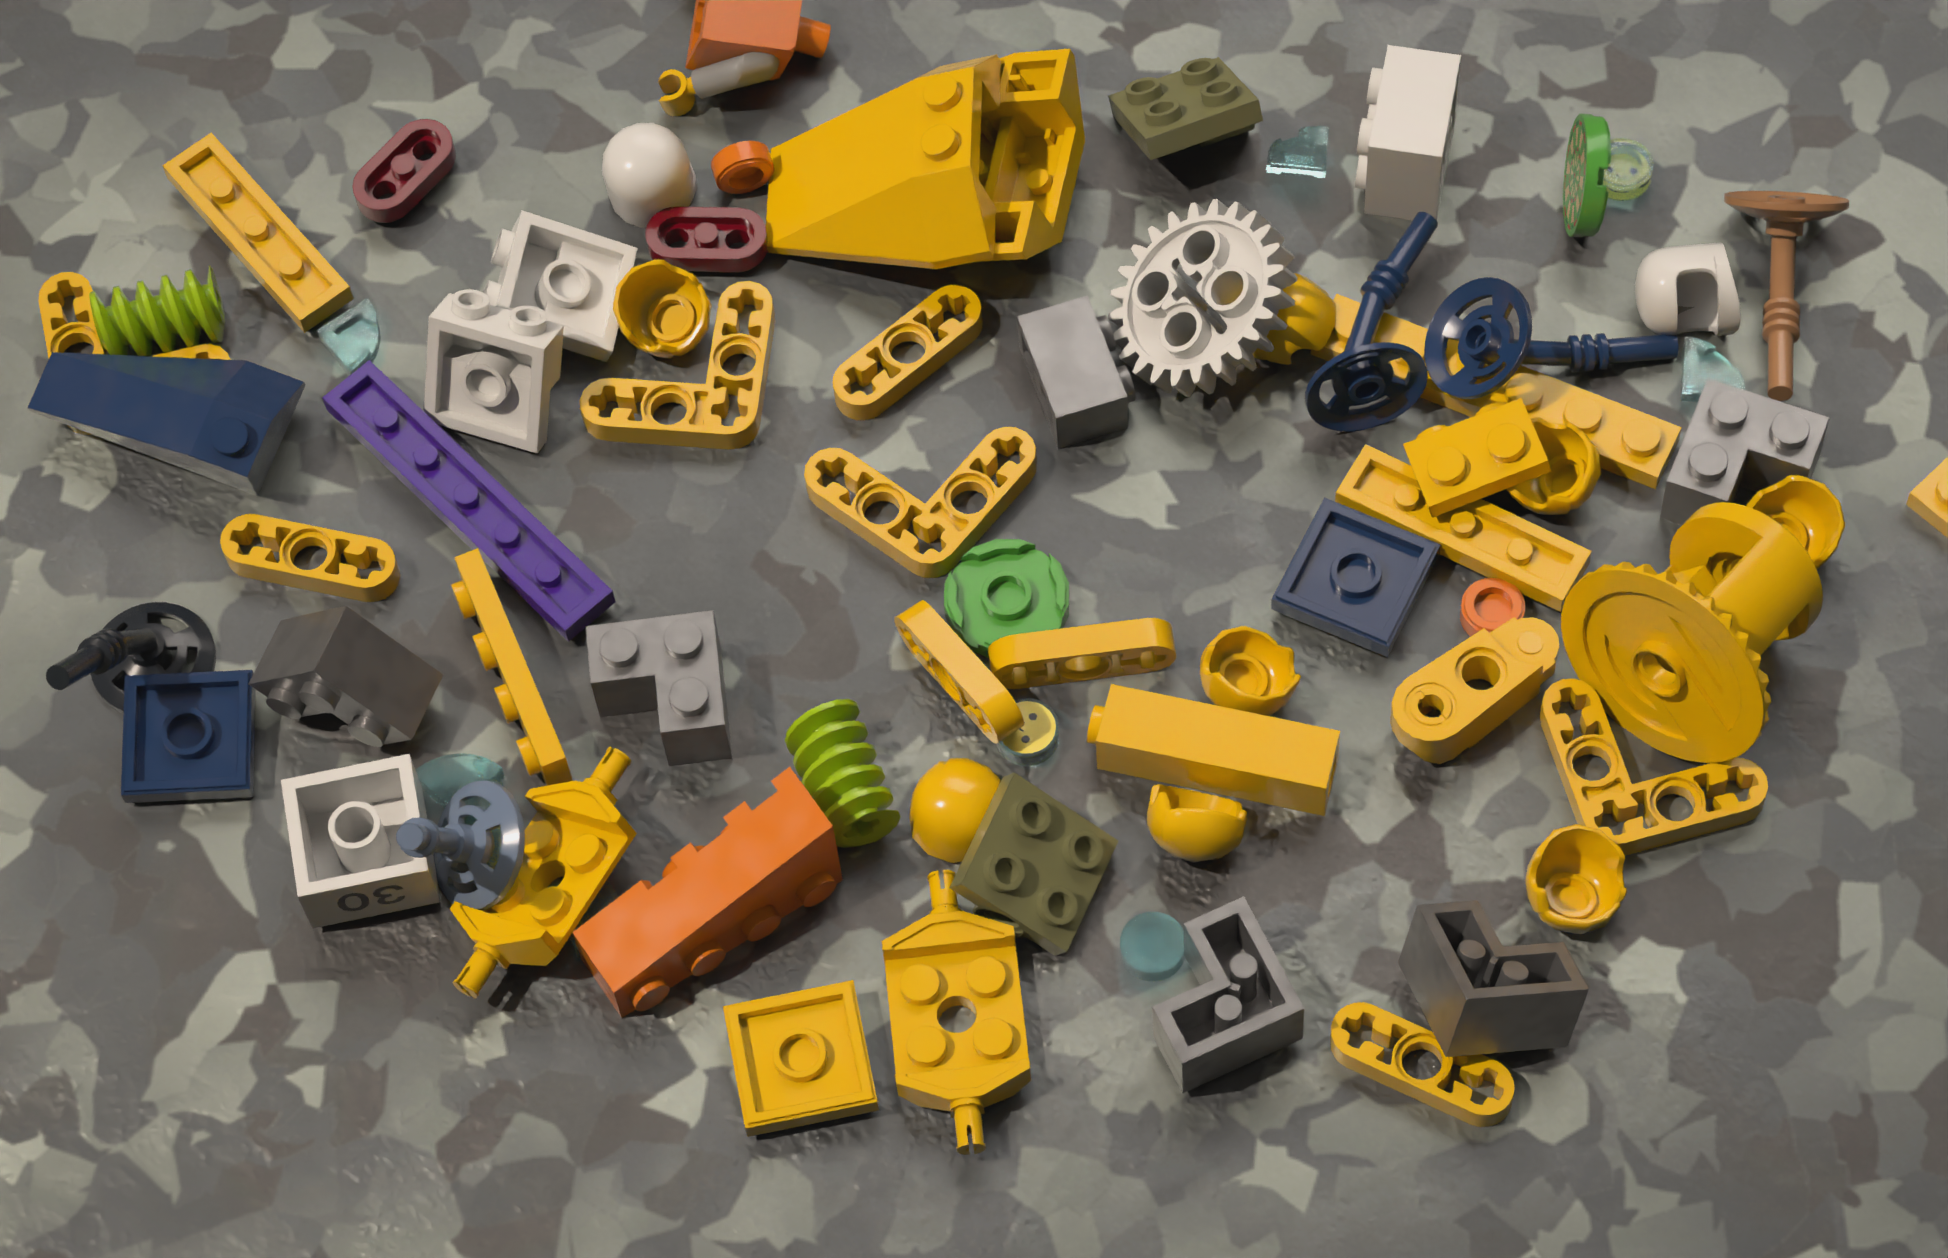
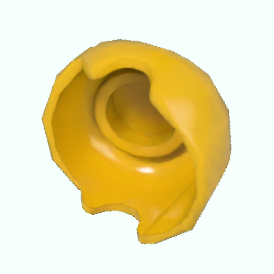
(662, 309)
(1308, 322)
(1573, 472)
(1806, 511)
(1248, 671)
(951, 806)
(1194, 823)
(1576, 879)

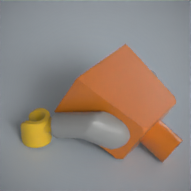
(740, 46)

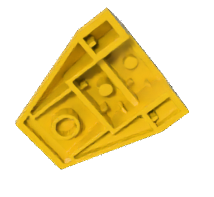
(1032, 151)
(892, 176)

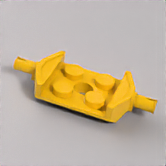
(570, 836)
(944, 964)

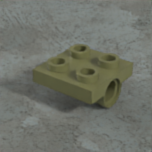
(1186, 108)
(1033, 864)

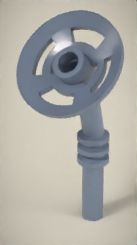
(471, 844)

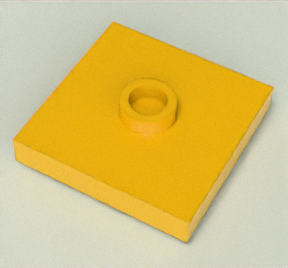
(800, 1058)

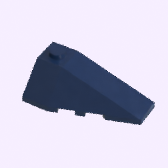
(186, 411)

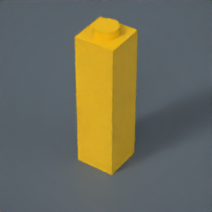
(1215, 749)

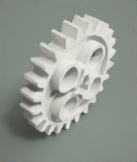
(1238, 273)

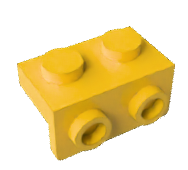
(1476, 456)

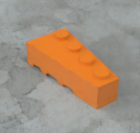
(713, 898)

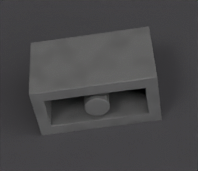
(1074, 371)

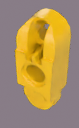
(1511, 658)

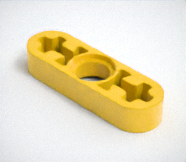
(898, 377)
(291, 537)
(1082, 653)
(959, 671)
(1369, 1058)

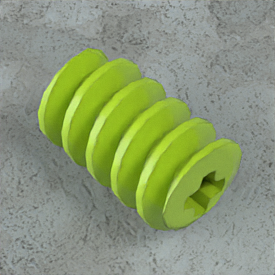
(160, 316)
(840, 772)

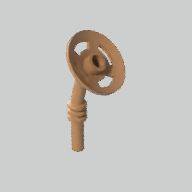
(1785, 221)

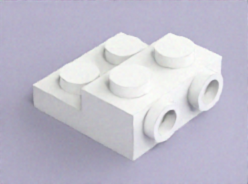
(565, 275)
(492, 369)

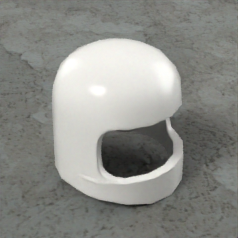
(647, 172)
(1688, 278)

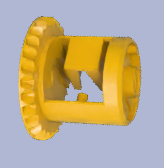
(1686, 645)

